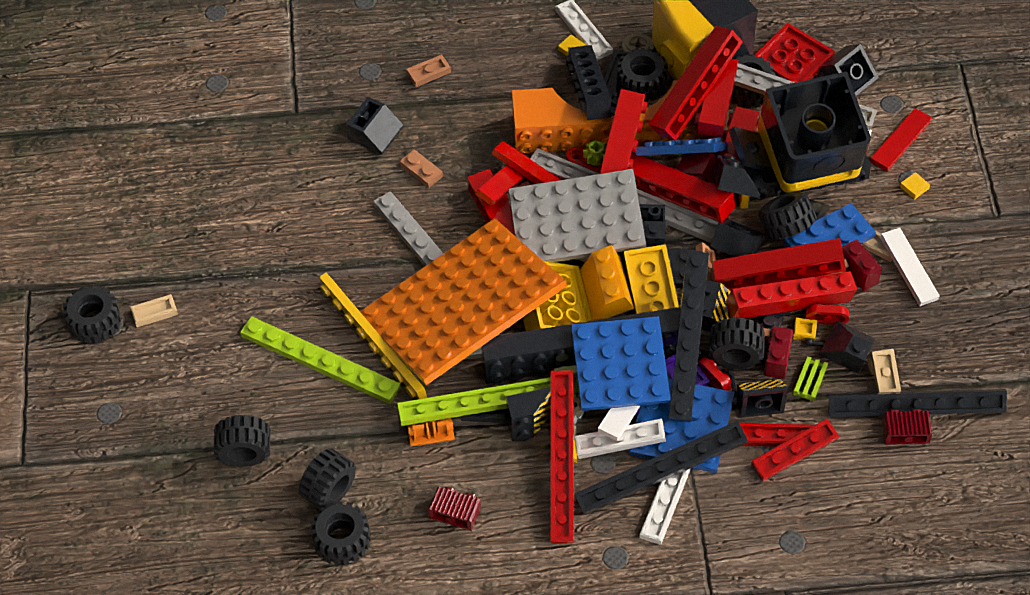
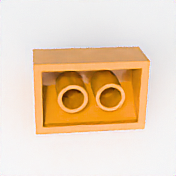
(606, 284)

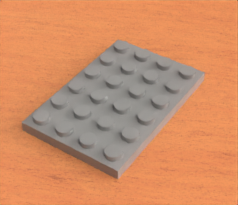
(579, 216)

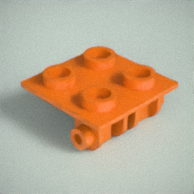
(431, 432)

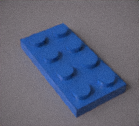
(682, 146)
(843, 224)

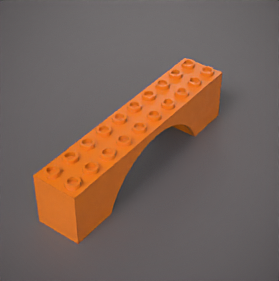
(552, 124)

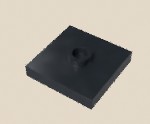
(750, 149)

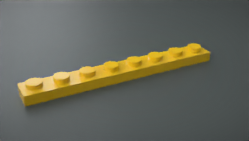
(376, 342)

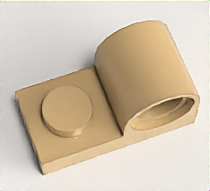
(884, 368)

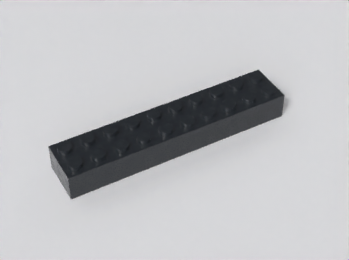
(550, 348)

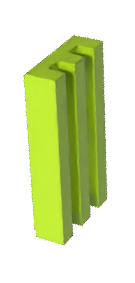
(815, 364)

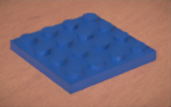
(620, 363)
(709, 414)

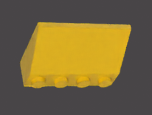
(566, 306)

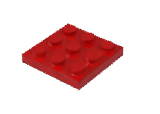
(795, 54)

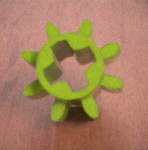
(594, 153)

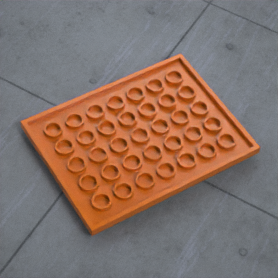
(462, 300)

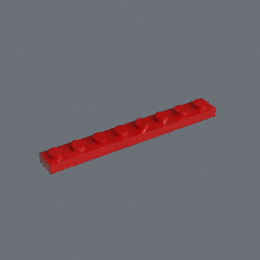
(562, 457)

